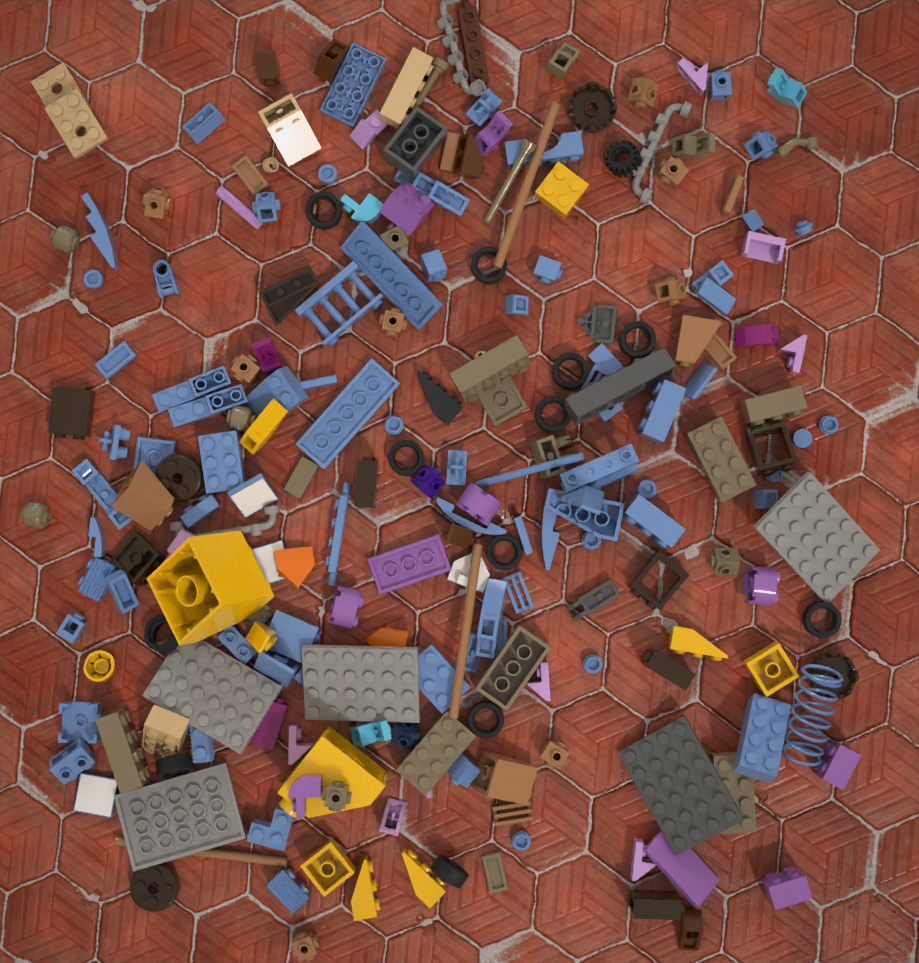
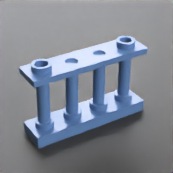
(336, 285)
(601, 470)

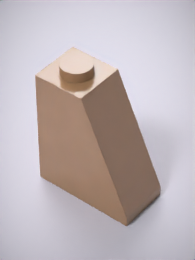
(693, 338)

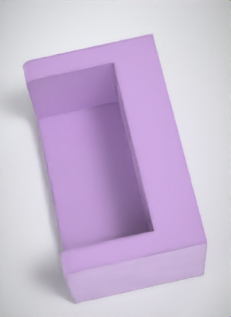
(763, 247)

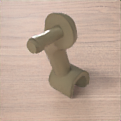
(784, 149)

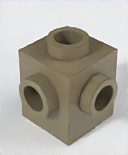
(391, 241)
(725, 561)
(340, 789)

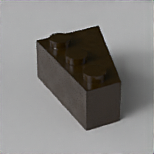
(288, 294)

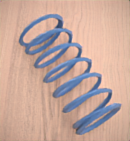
(820, 679)

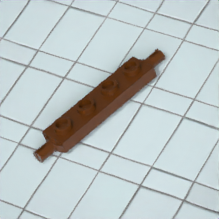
(472, 43)

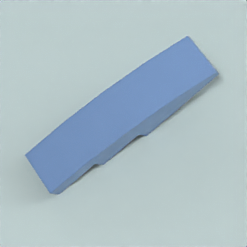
(436, 191)
(102, 237)
(548, 537)

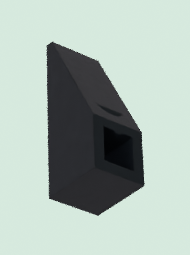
(441, 404)

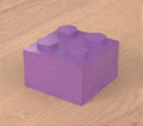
(407, 207)
(837, 764)
(786, 887)

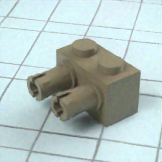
(546, 449)

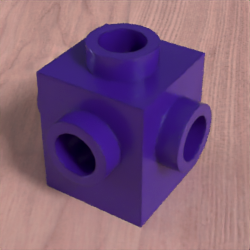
(428, 480)

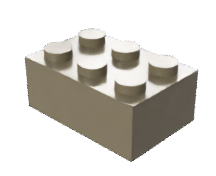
(772, 406)

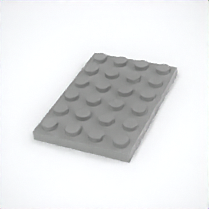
(816, 537)
(361, 683)
(214, 693)
(180, 816)

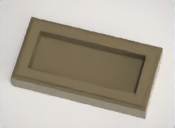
(301, 477)
(494, 872)

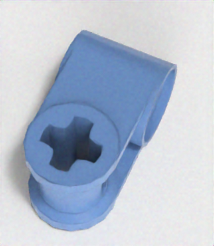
(165, 283)

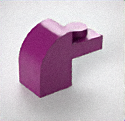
(757, 336)
(267, 356)

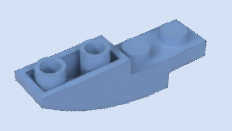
(192, 389)
(207, 406)
(490, 618)

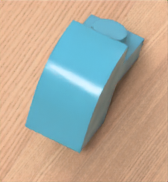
(785, 89)
(366, 212)
(370, 732)

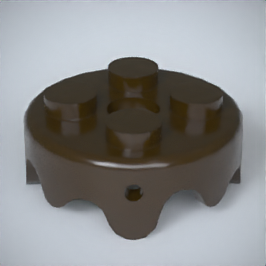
(596, 95)
(190, 470)
(842, 665)
(168, 884)

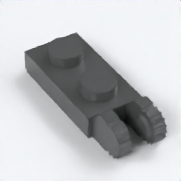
(595, 599)

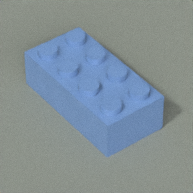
(762, 738)

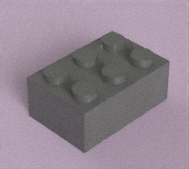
(414, 143)

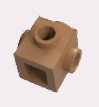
(643, 92)
(678, 172)
(157, 203)
(671, 291)
(396, 329)
(250, 373)
(550, 749)
(305, 939)

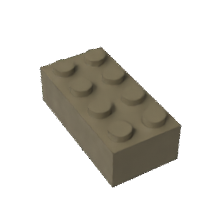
(490, 369)
(720, 459)
(512, 667)
(123, 750)
(435, 752)
(740, 788)

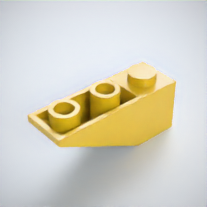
(263, 427)
(261, 637)
(688, 640)
(425, 884)
(363, 900)

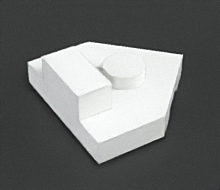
(461, 569)

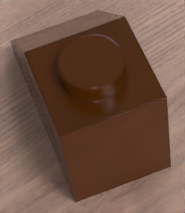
(330, 60)
(268, 68)
(468, 158)
(460, 536)
(690, 929)

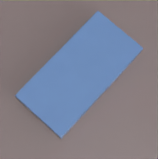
(353, 85)

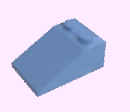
(280, 386)
(277, 667)

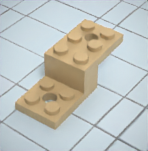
(69, 110)

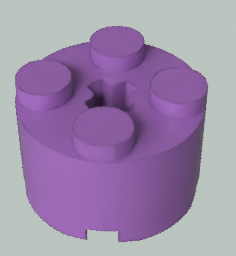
(478, 504)
(761, 585)
(345, 607)

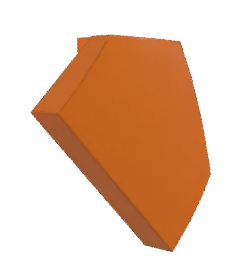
(294, 564)
(389, 637)

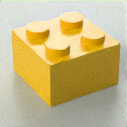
(561, 190)
(770, 669)
(328, 867)

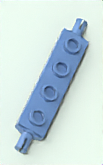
(336, 541)

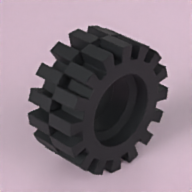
(630, 165)

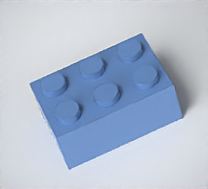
(661, 411)
(222, 461)
(652, 521)
(437, 677)

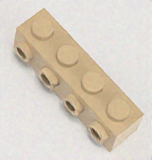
(407, 84)

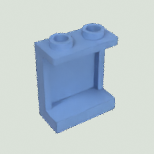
(292, 634)

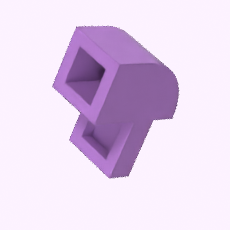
(493, 134)
(305, 786)

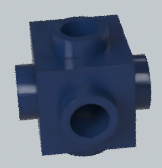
(405, 734)

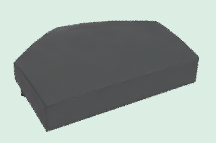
(600, 323)

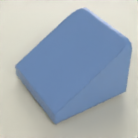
(753, 220)
(516, 304)
(765, 498)

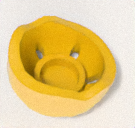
(101, 666)

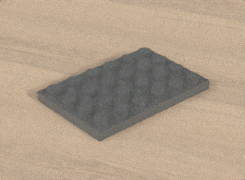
(681, 785)

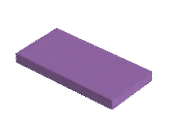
(409, 564)
(685, 870)

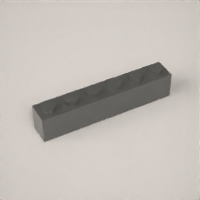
(619, 386)

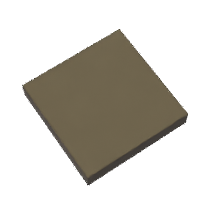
(502, 402)

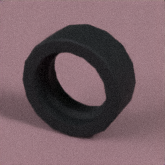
(323, 196)
(474, 266)
(637, 325)
(584, 373)
(538, 414)
(406, 443)
(506, 566)
(836, 619)
(150, 635)
(471, 719)
(174, 766)
(449, 871)

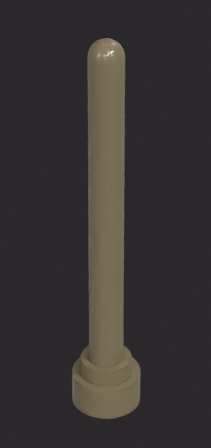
(439, 67)
(526, 149)

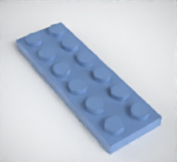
(391, 275)
(348, 414)

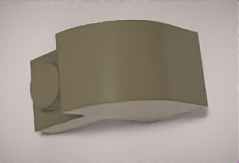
(562, 61)
(693, 146)

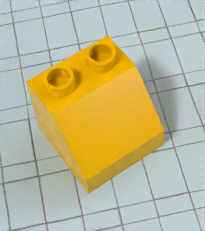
(209, 585)
(336, 761)

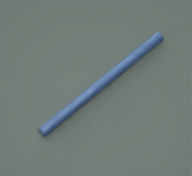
(530, 470)

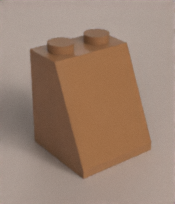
(144, 498)
(505, 778)

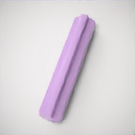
(238, 206)

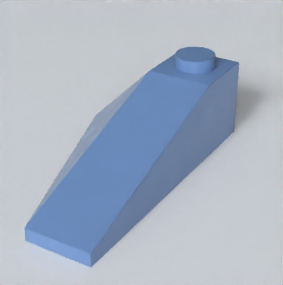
(585, 497)
(602, 526)

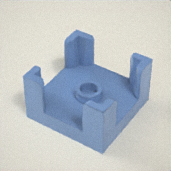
(79, 721)

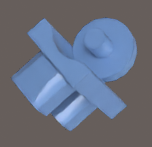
(484, 108)
(114, 450)
(456, 467)

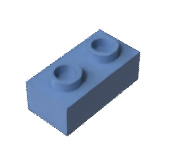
(195, 514)
(121, 591)
(237, 644)

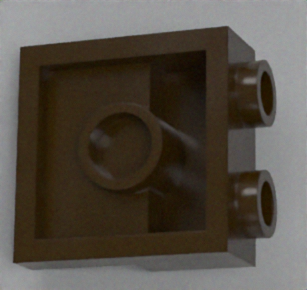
(138, 559)

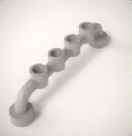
(450, 40)
(654, 138)
(255, 529)

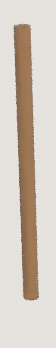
(526, 185)
(465, 631)
(230, 855)

